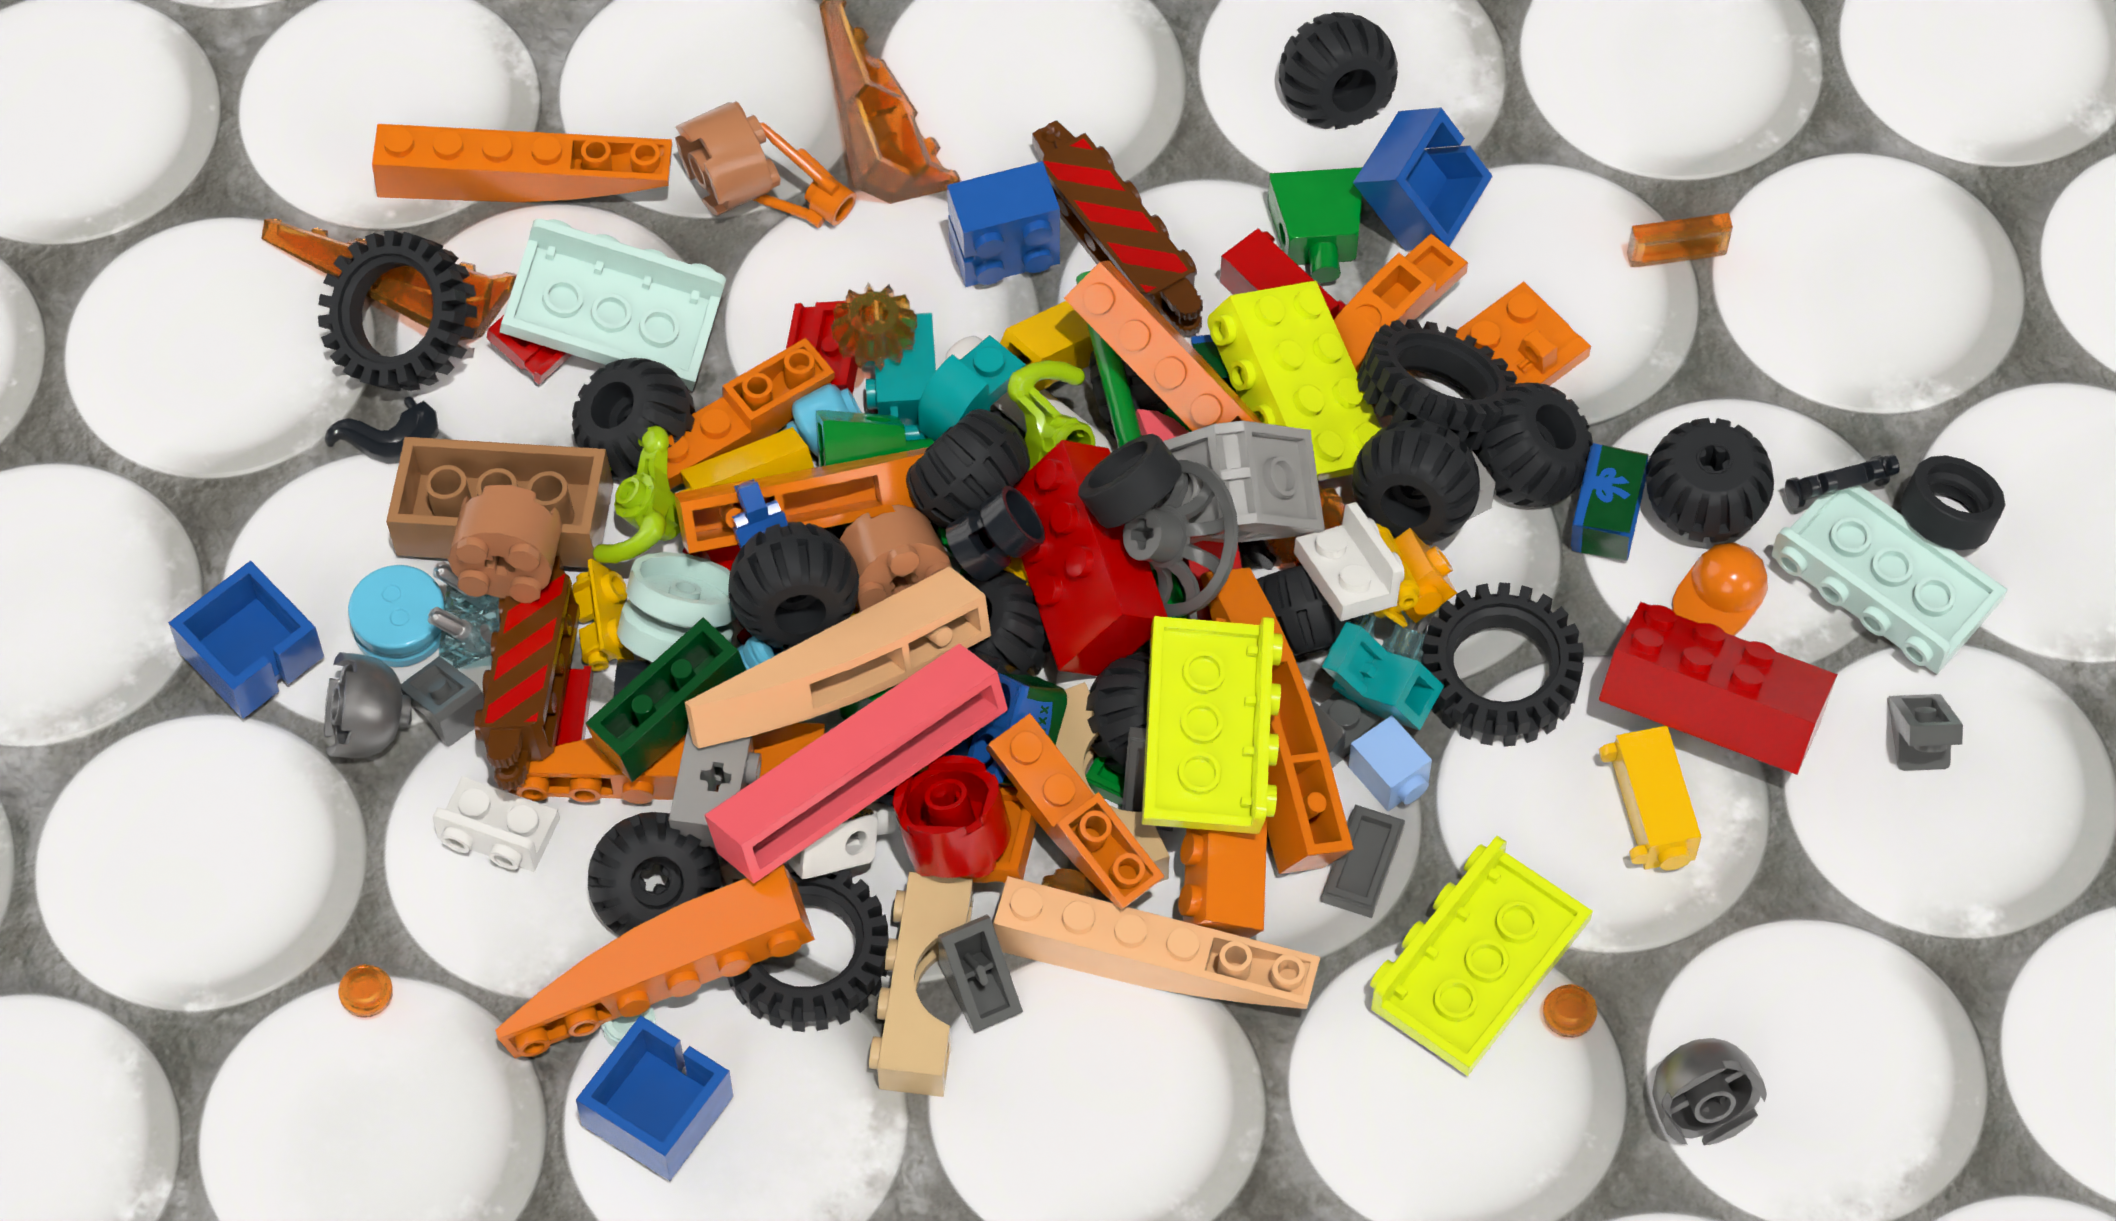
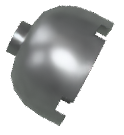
(363, 707)
(1707, 1091)

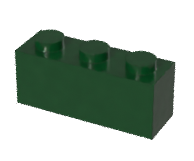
(651, 709)

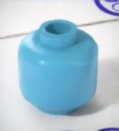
(824, 398)

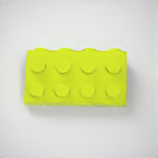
(1295, 370)
(1211, 724)
(1477, 956)

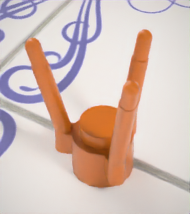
(826, 195)

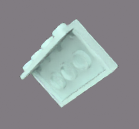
(611, 300)
(1888, 575)

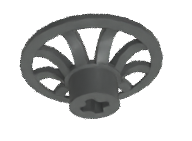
(1165, 534)

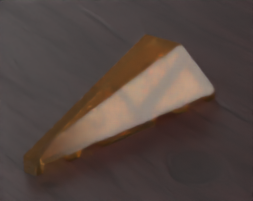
(878, 119)
(399, 288)

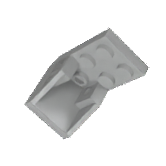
(1266, 472)

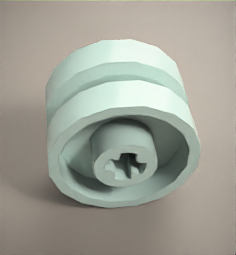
(669, 597)

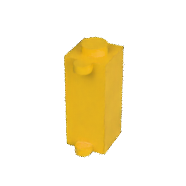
(1053, 336)
(766, 457)
(1654, 798)

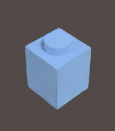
(1390, 764)

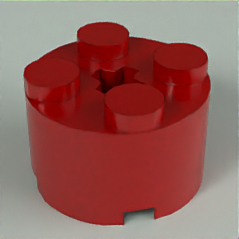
(953, 818)

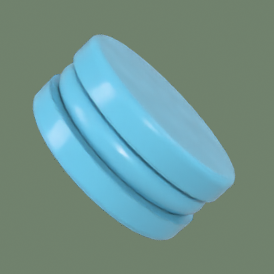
(392, 616)

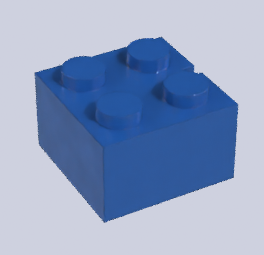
(1422, 188)
(1004, 224)
(246, 639)
(648, 1104)

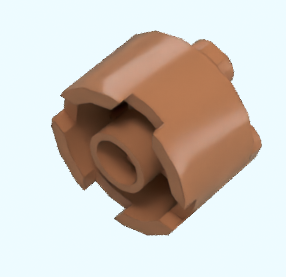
(726, 157)
(505, 544)
(893, 552)

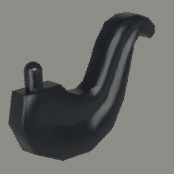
(386, 445)

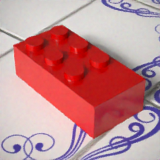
(1085, 583)
(1717, 687)

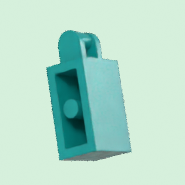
(901, 385)

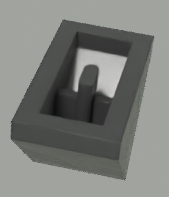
(978, 973)

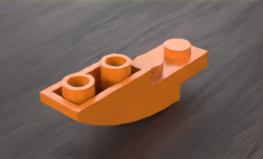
(1398, 292)
(750, 408)
(1072, 815)

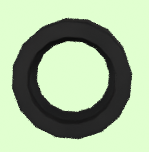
(1130, 481)
(1943, 523)

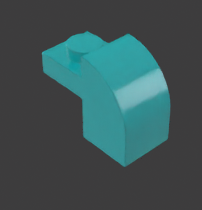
(965, 386)
(1380, 679)

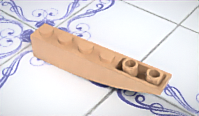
(844, 661)
(1148, 948)

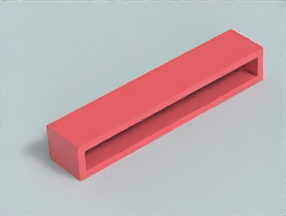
(856, 762)

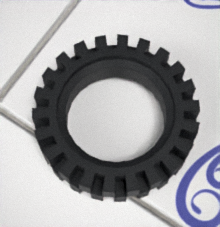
(348, 298)
(1442, 355)
(1513, 612)
(844, 991)

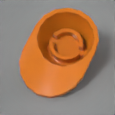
(1723, 588)

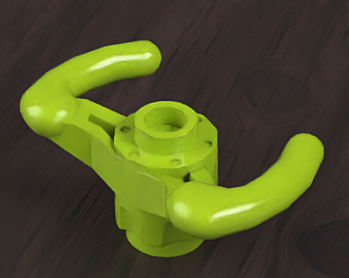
(1043, 421)
(644, 502)

